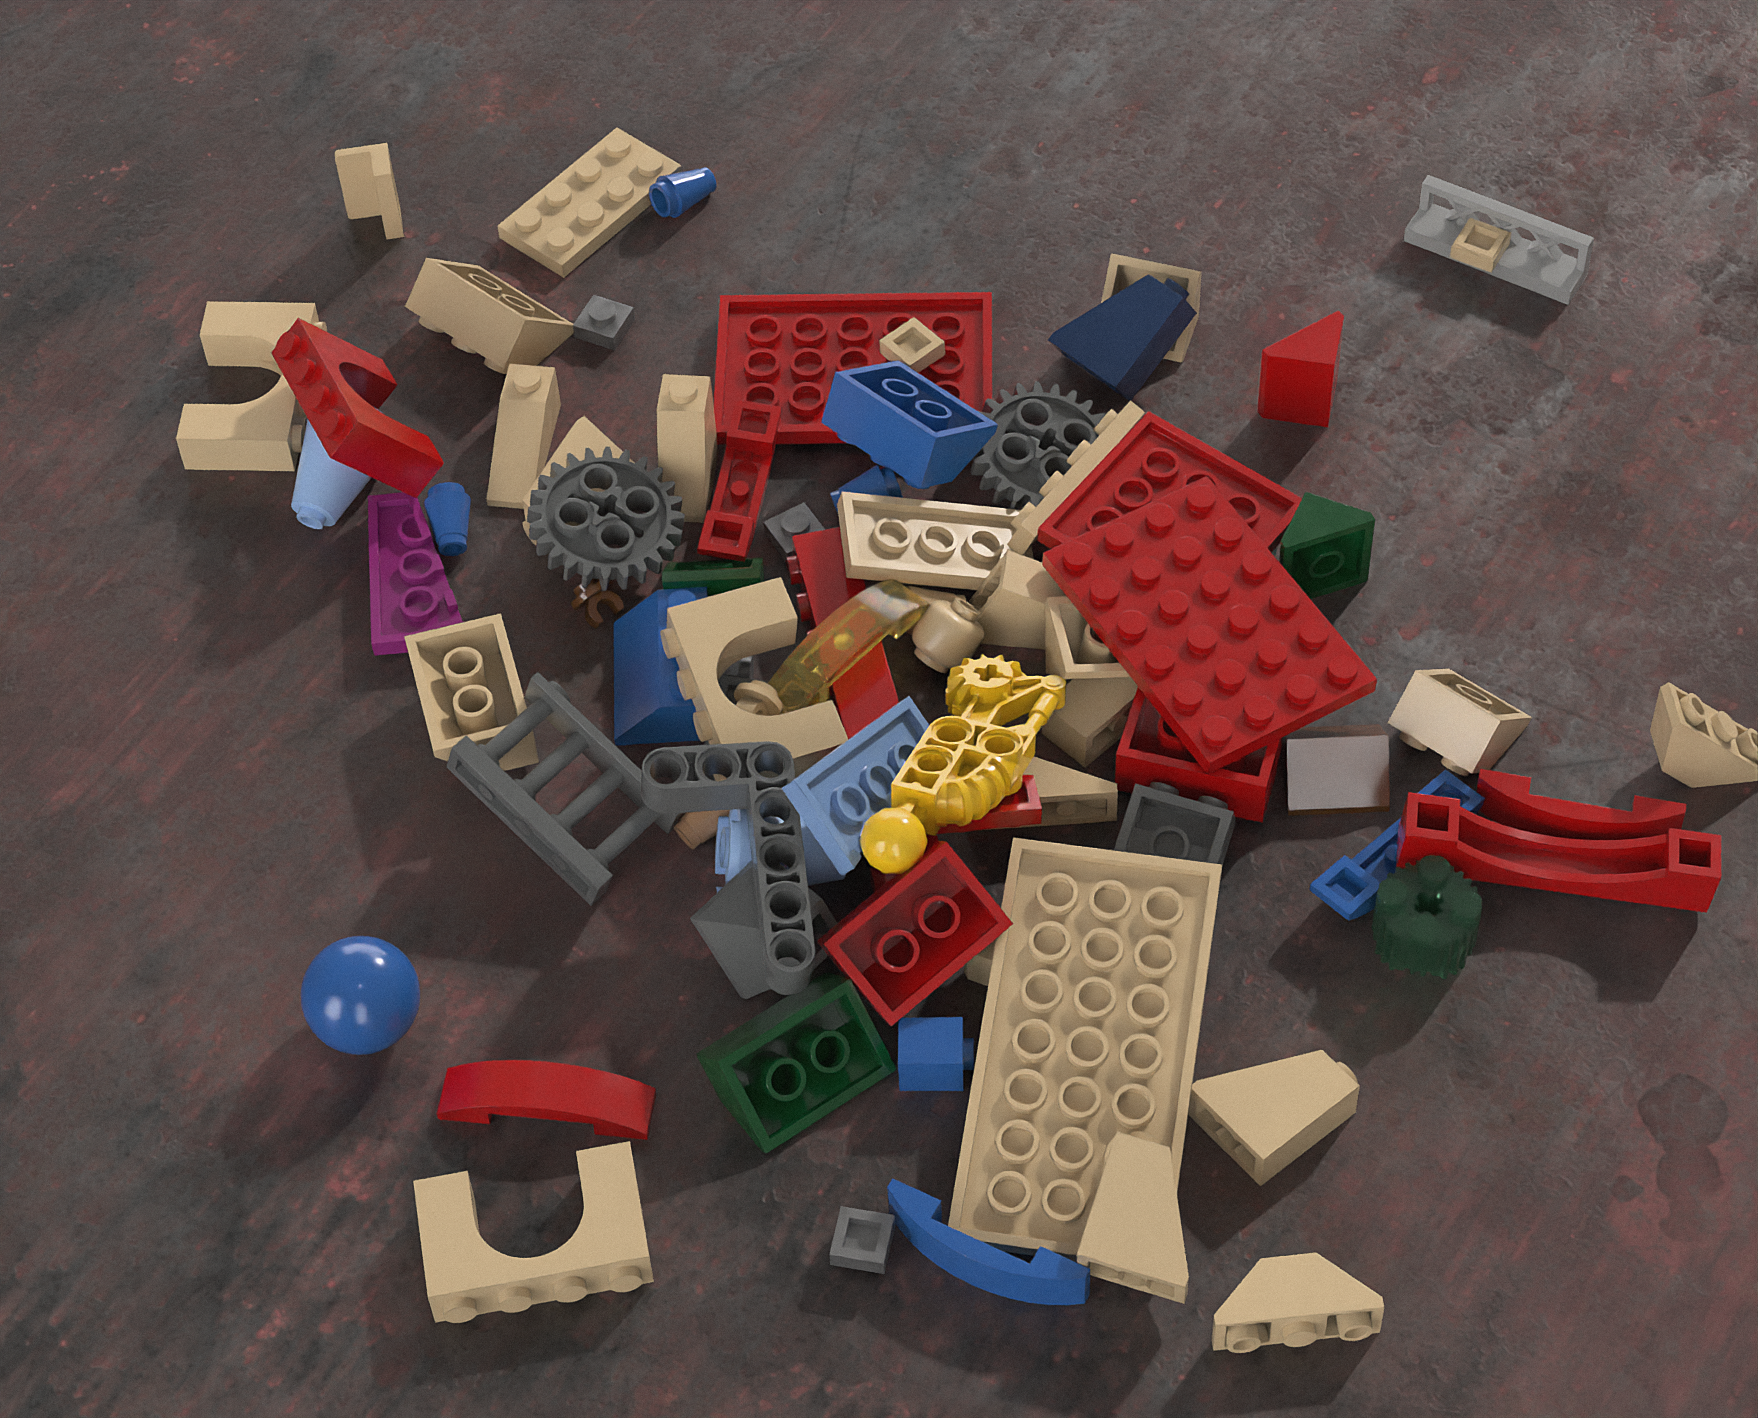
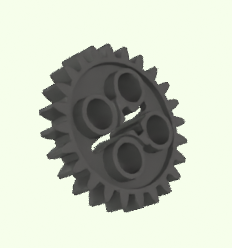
(1037, 448)
(605, 518)

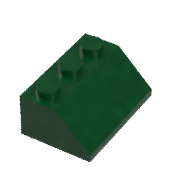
(797, 1061)

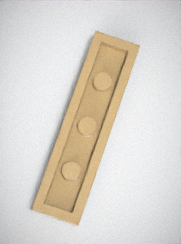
(1083, 461)

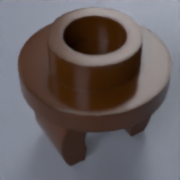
(591, 597)

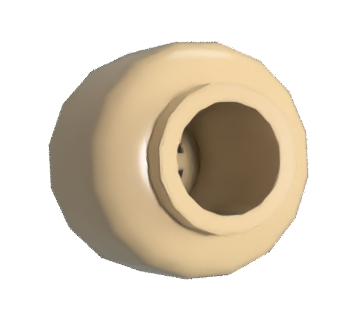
(947, 634)

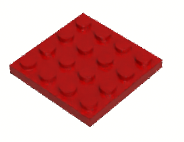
(1155, 462)

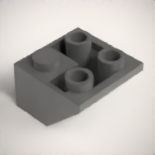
(732, 931)

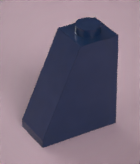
(1127, 333)

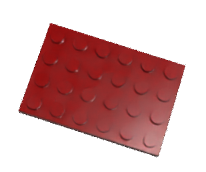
(792, 345)
(1208, 624)

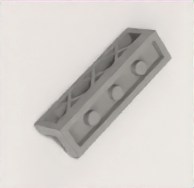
(1527, 263)

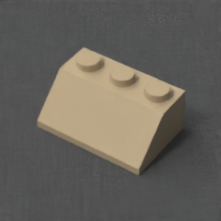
(485, 315)
(469, 687)

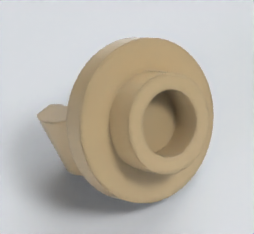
(758, 698)

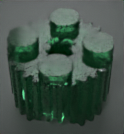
(1426, 918)

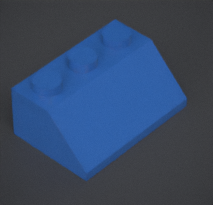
(906, 422)
(645, 680)

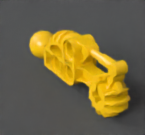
(963, 759)

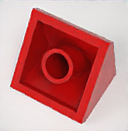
(1302, 374)

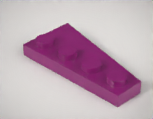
(405, 574)

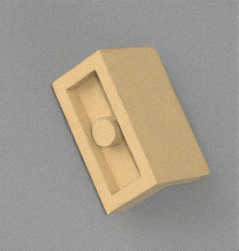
(370, 186)

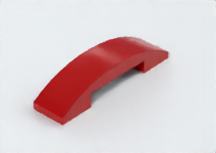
(741, 481)
(1511, 805)
(550, 1092)

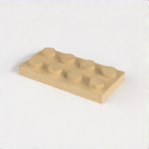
(587, 202)
(922, 540)

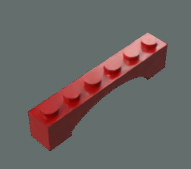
(1658, 870)

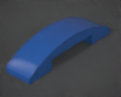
(1353, 883)
(1046, 1280)

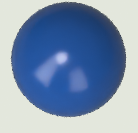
(360, 995)

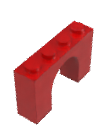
(339, 396)

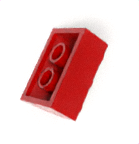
(1154, 753)
(915, 932)

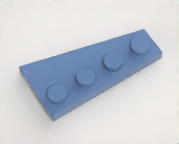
(855, 782)

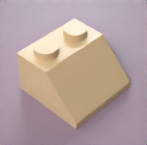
(1456, 720)

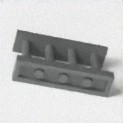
(516, 801)

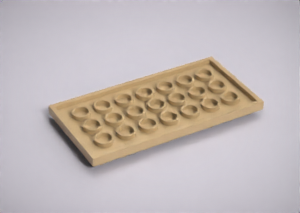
(1081, 1035)

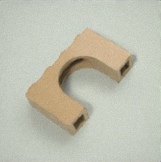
(256, 433)
(718, 632)
(474, 1279)

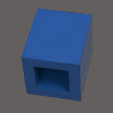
(933, 1054)

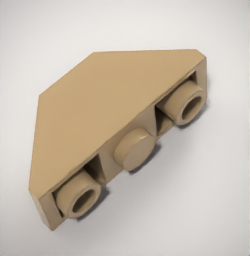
(1701, 743)
(1295, 1304)

